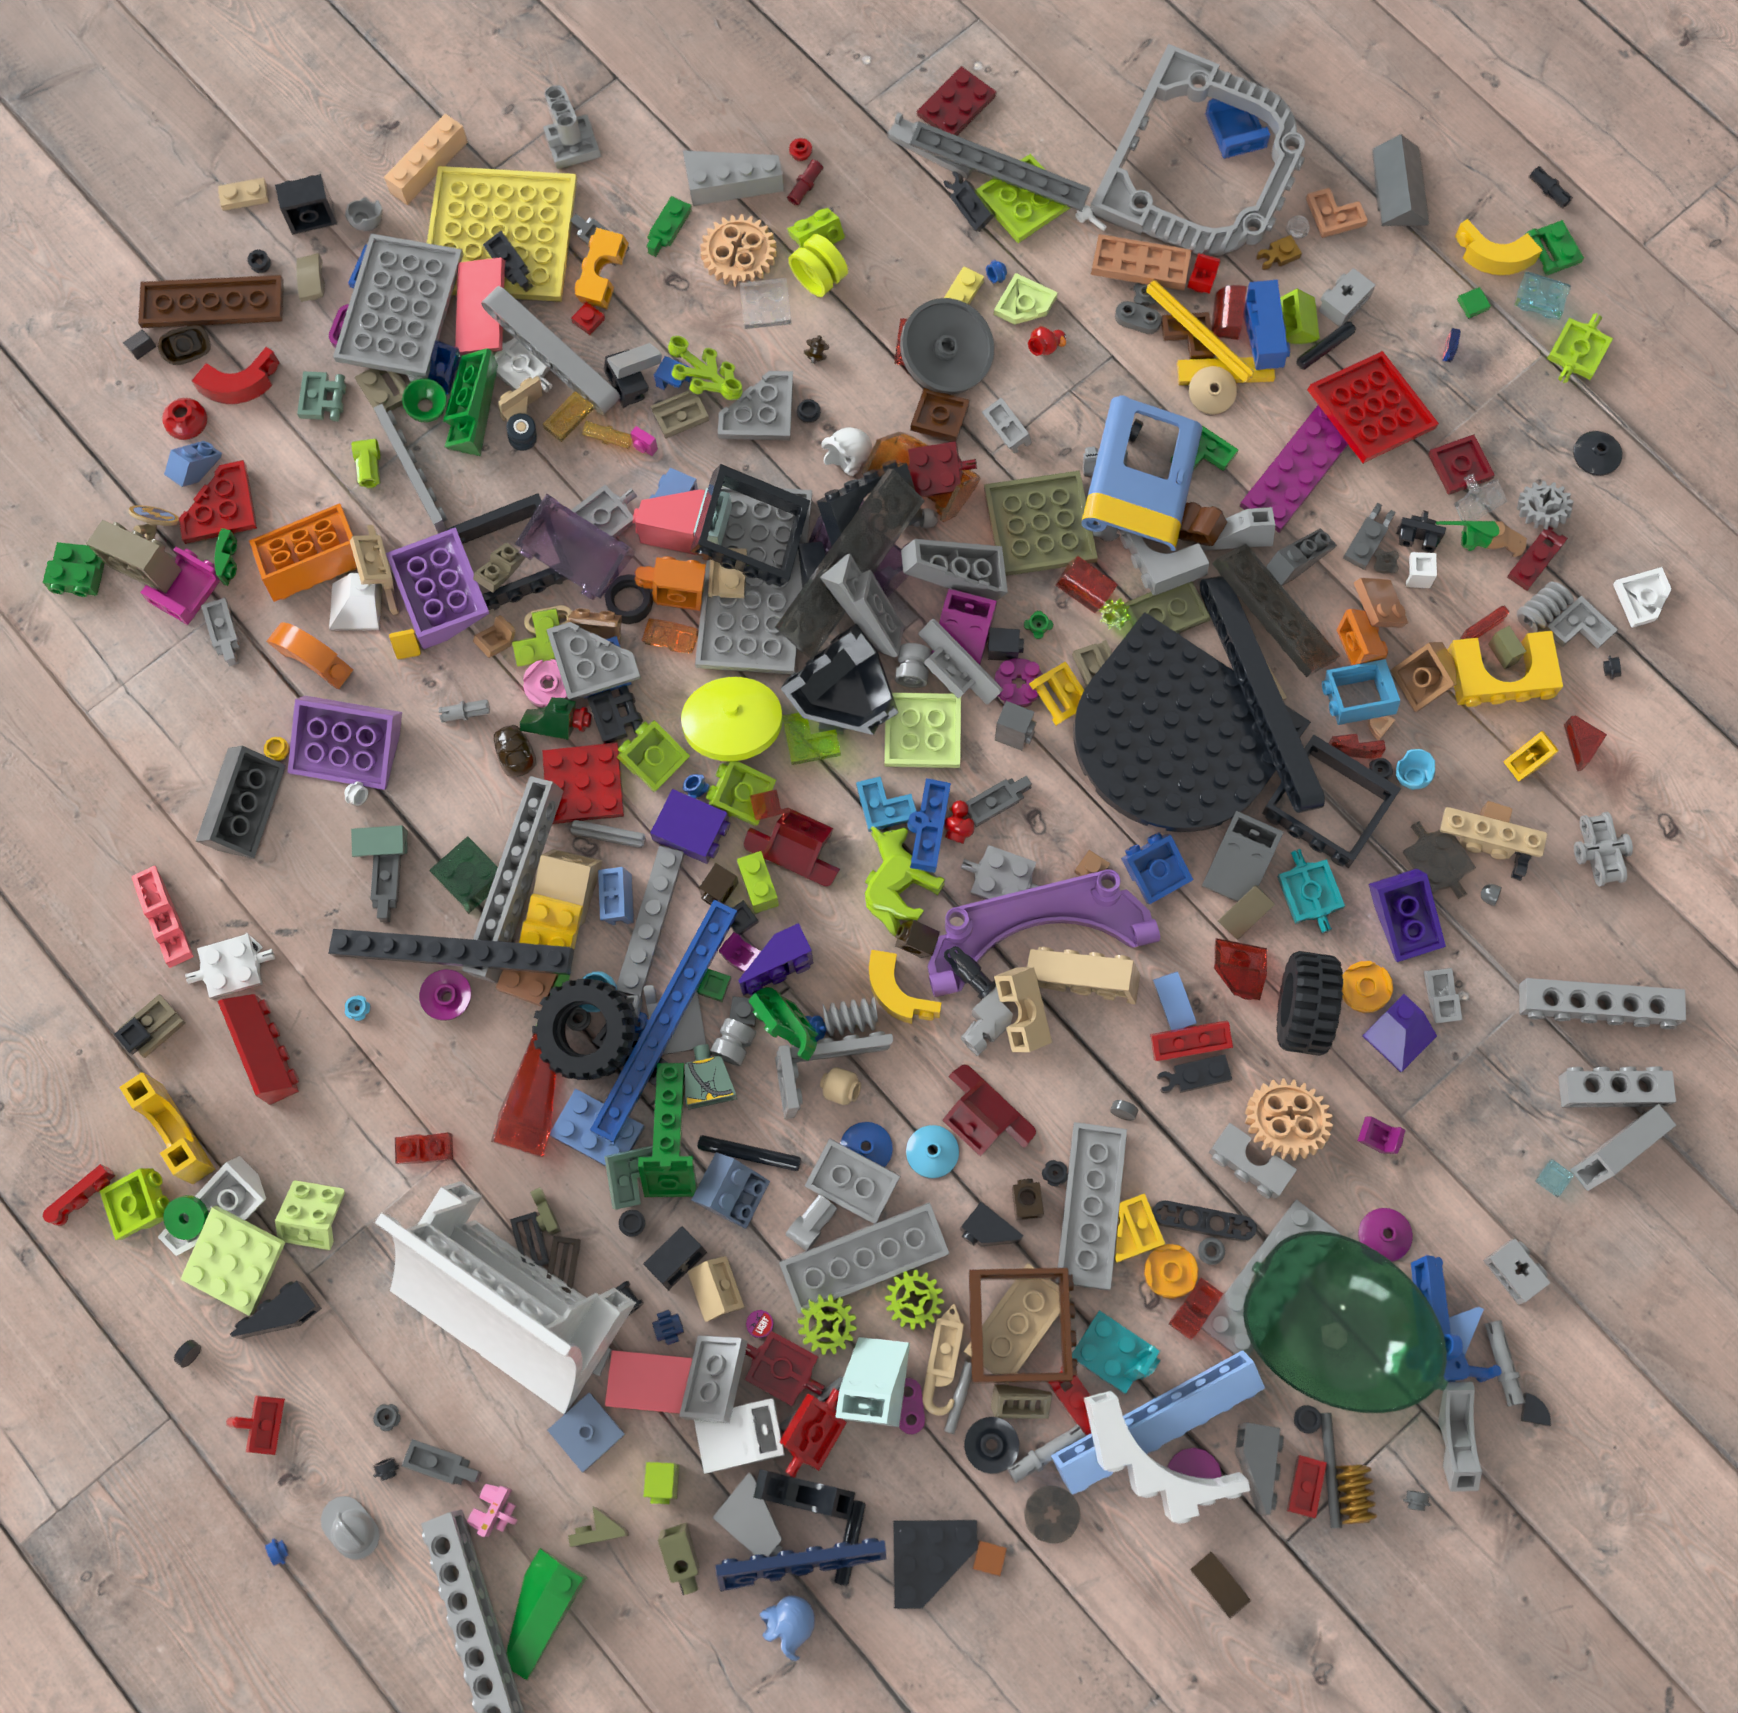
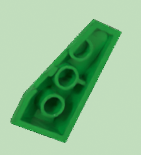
(543, 1602)

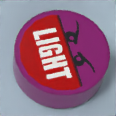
(759, 1324)

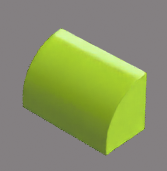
(1300, 317)

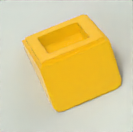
(405, 644)

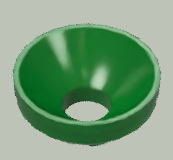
(424, 390)

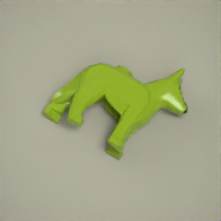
(894, 878)

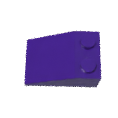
(1407, 914)

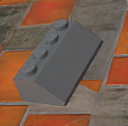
(240, 802)

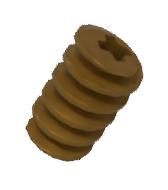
(1356, 1494)

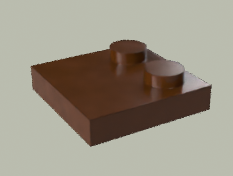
(939, 415)

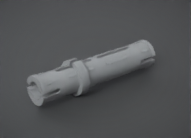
(1503, 1359)
(1037, 1459)

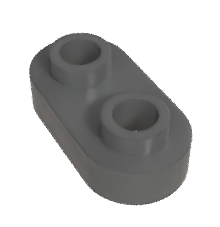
(1137, 318)

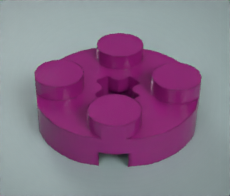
(1015, 669)

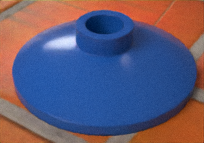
(874, 1134)

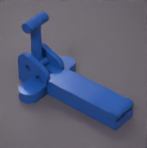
(1429, 1278)

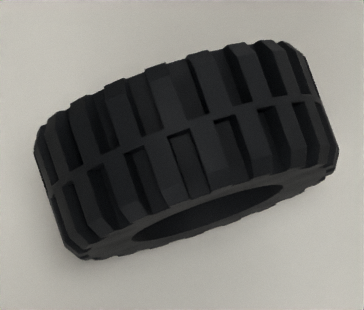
(1309, 1003)
(552, 1023)

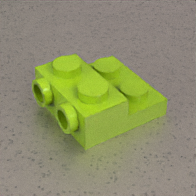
(652, 755)
(735, 787)
(134, 1202)

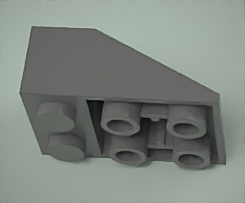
(1242, 857)
(1257, 1456)

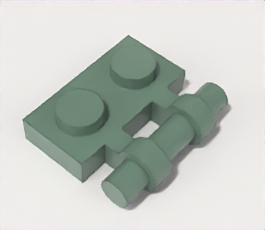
(314, 392)

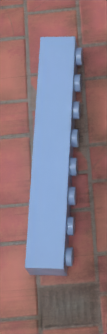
(1167, 1417)

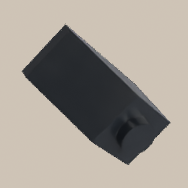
(988, 1228)

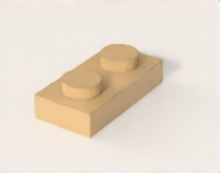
(243, 194)

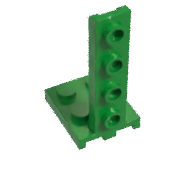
(666, 1171)

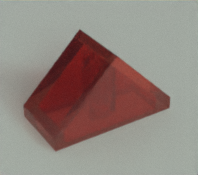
(1583, 740)

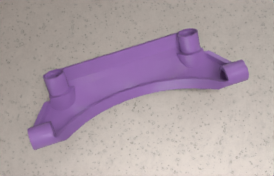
(1069, 901)

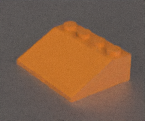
(304, 552)

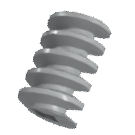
(1544, 607)
(850, 1016)

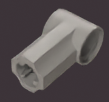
(807, 1228)

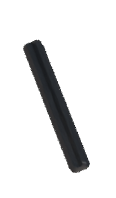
(749, 1153)

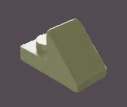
(605, 1529)

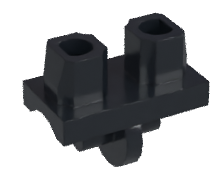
(1421, 529)

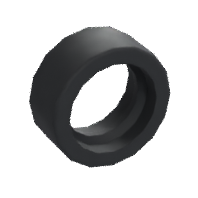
(632, 616)

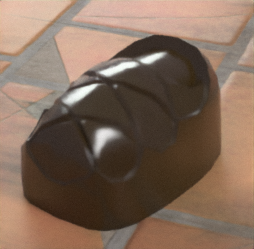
(184, 344)
(514, 751)

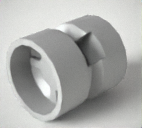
(912, 669)
(733, 1041)

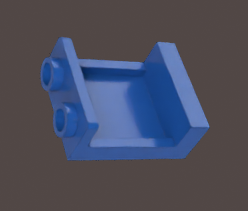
(1235, 129)

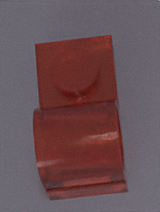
(1195, 1309)

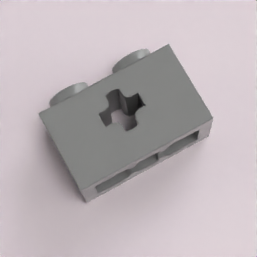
(1346, 297)
(1503, 1266)

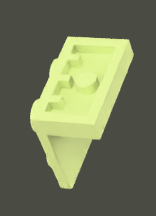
(309, 1214)

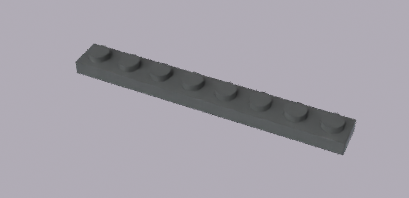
(1000, 166)

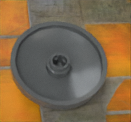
(947, 346)

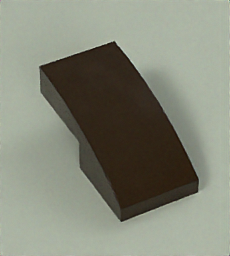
(1220, 1585)

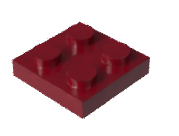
(1458, 460)

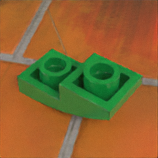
(224, 563)

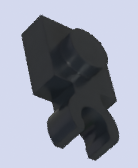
(1521, 865)

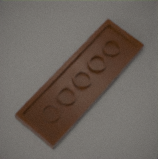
(211, 301)

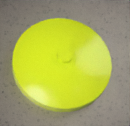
(732, 719)

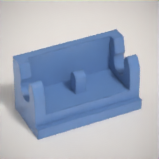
(615, 895)

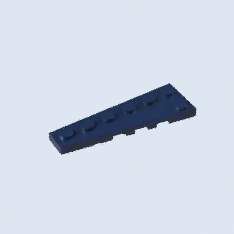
(739, 1574)

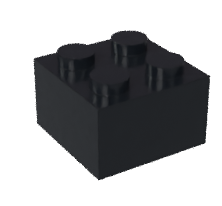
(306, 204)

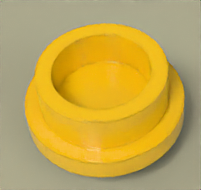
(276, 748)

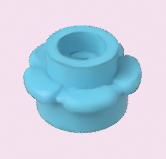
(355, 1001)

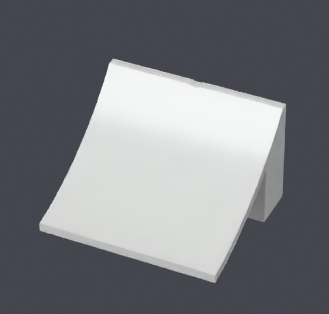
(497, 1303)

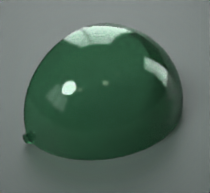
(1344, 1325)

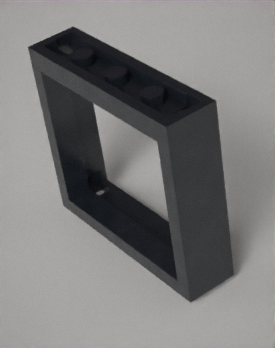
(765, 493)
(498, 520)
(1354, 771)

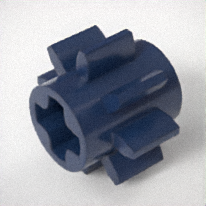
(668, 1327)

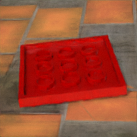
(1372, 407)

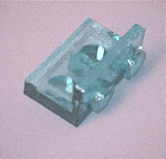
(1542, 295)

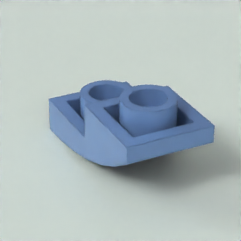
(1174, 1001)

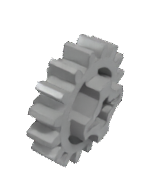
(1545, 505)

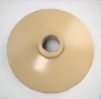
(1209, 401)

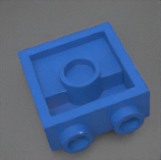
(1156, 867)

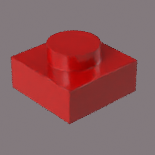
(588, 318)

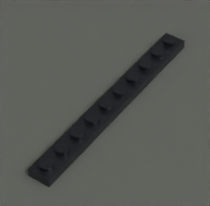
(452, 951)

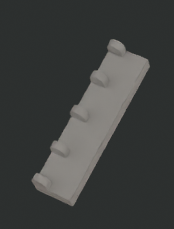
(902, 133)

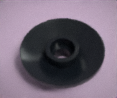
(1596, 461)
(994, 1460)

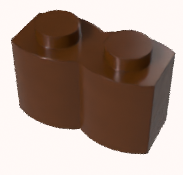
(1201, 524)

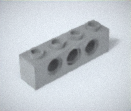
(1575, 1094)

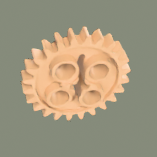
(757, 256)
(1288, 1119)

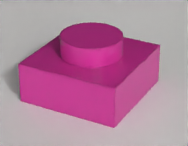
(643, 441)

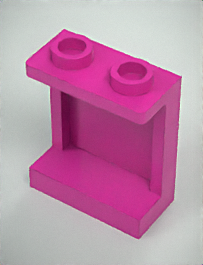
(188, 590)

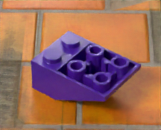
(783, 955)

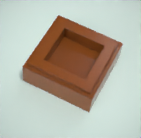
(989, 1558)

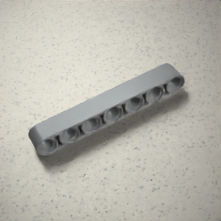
(550, 349)

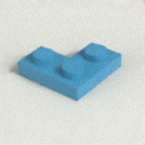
(882, 811)

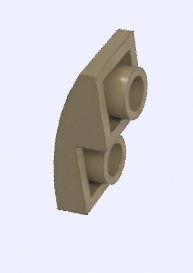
(309, 277)
(500, 567)

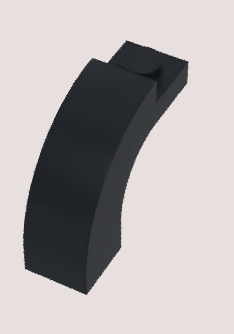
(804, 1494)

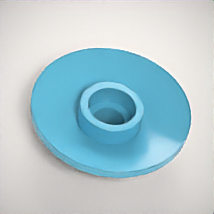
(932, 1165)

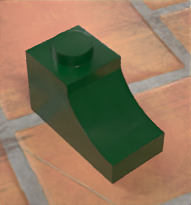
(552, 720)

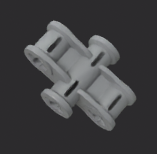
(1603, 849)

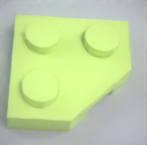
(1024, 300)

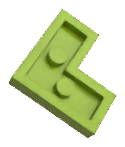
(539, 647)

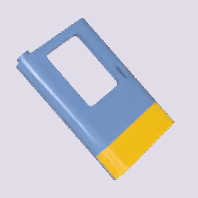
(1134, 498)

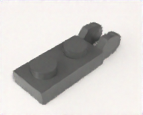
(1368, 538)

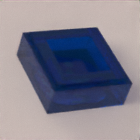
(1451, 345)

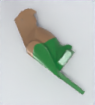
(1489, 536)

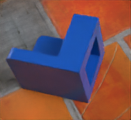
(663, 374)

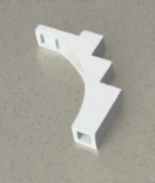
(1179, 1492)

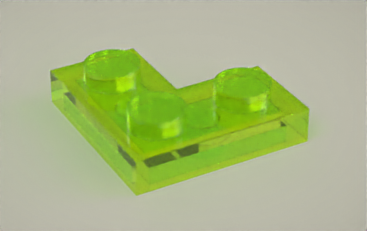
(805, 746)

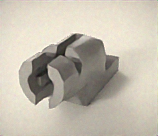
(991, 1022)

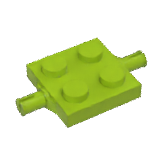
(1580, 348)

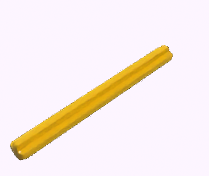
(1200, 331)

